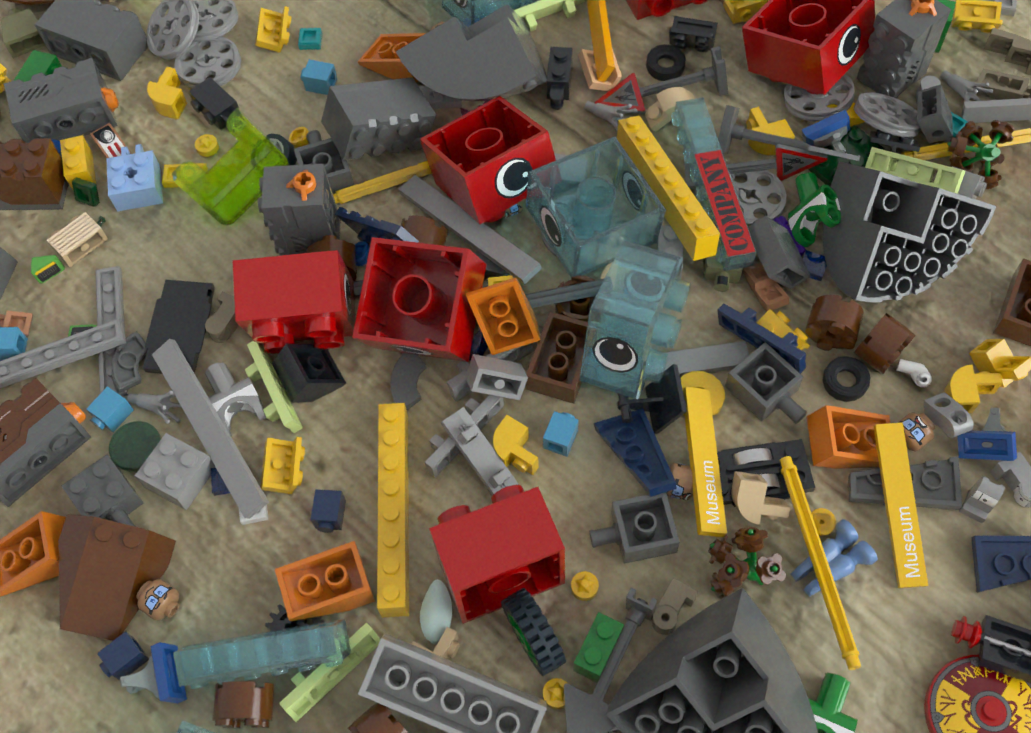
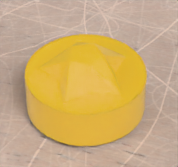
(298, 137)
(206, 145)
(824, 521)
(584, 586)
(554, 693)

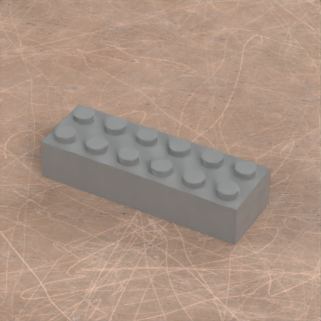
(447, 692)

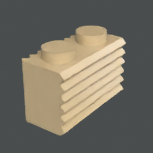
(77, 239)

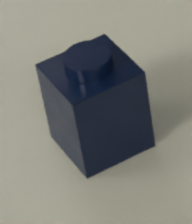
(328, 510)
(122, 656)

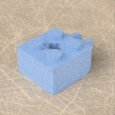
(134, 179)

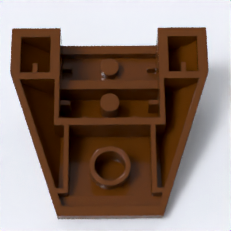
(103, 571)

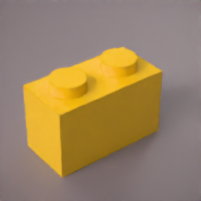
(77, 160)

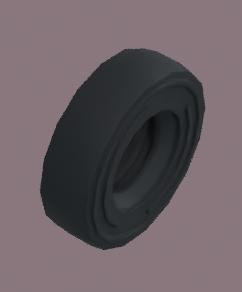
(665, 73)
(853, 366)

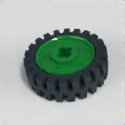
(533, 631)

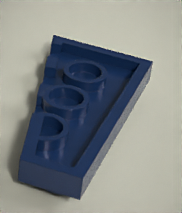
(370, 227)
(638, 450)
(1001, 560)

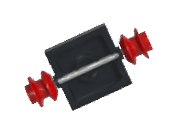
(1002, 645)

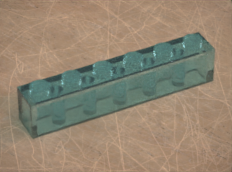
(262, 653)

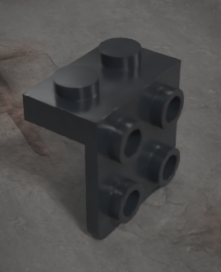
(693, 34)

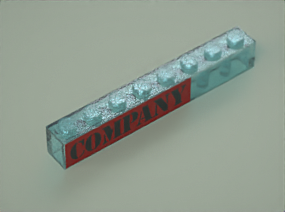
(713, 183)

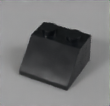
(307, 372)

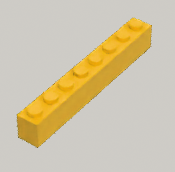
(682, 208)
(393, 511)

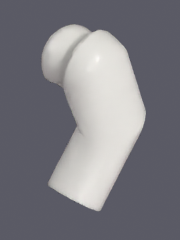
(917, 372)

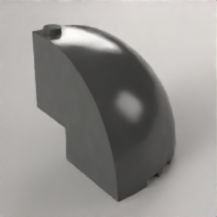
(477, 60)
(897, 233)
(716, 677)

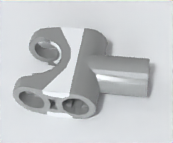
(232, 396)

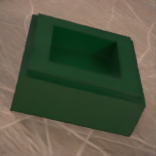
(85, 192)

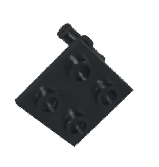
(894, 141)
(663, 401)

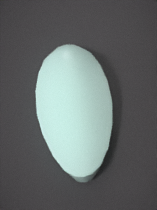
(436, 612)

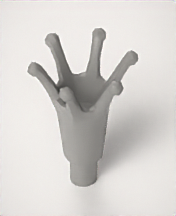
(964, 87)
(609, 113)
(157, 403)

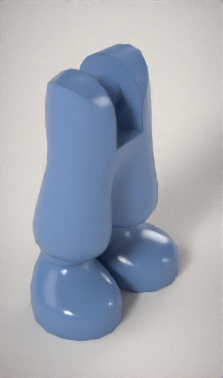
(839, 564)

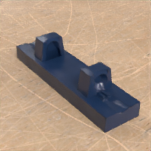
(746, 328)

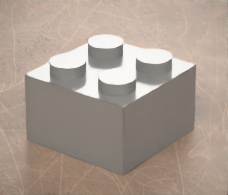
(175, 471)

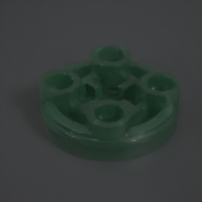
(133, 445)

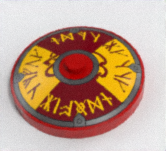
(976, 700)

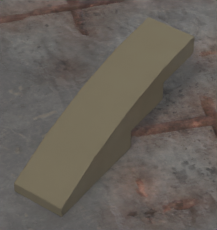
(1013, 46)
(1005, 85)

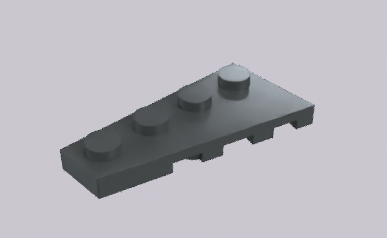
(934, 485)

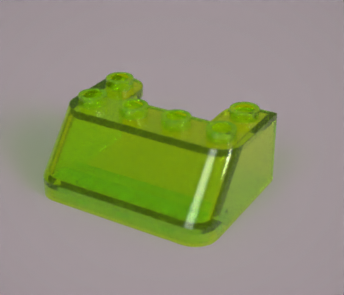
(233, 180)

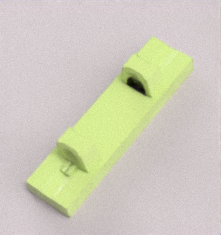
(543, 8)
(915, 169)
(281, 404)
(324, 678)

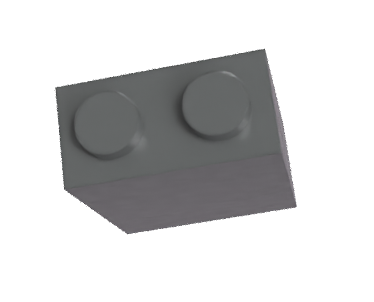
(778, 252)

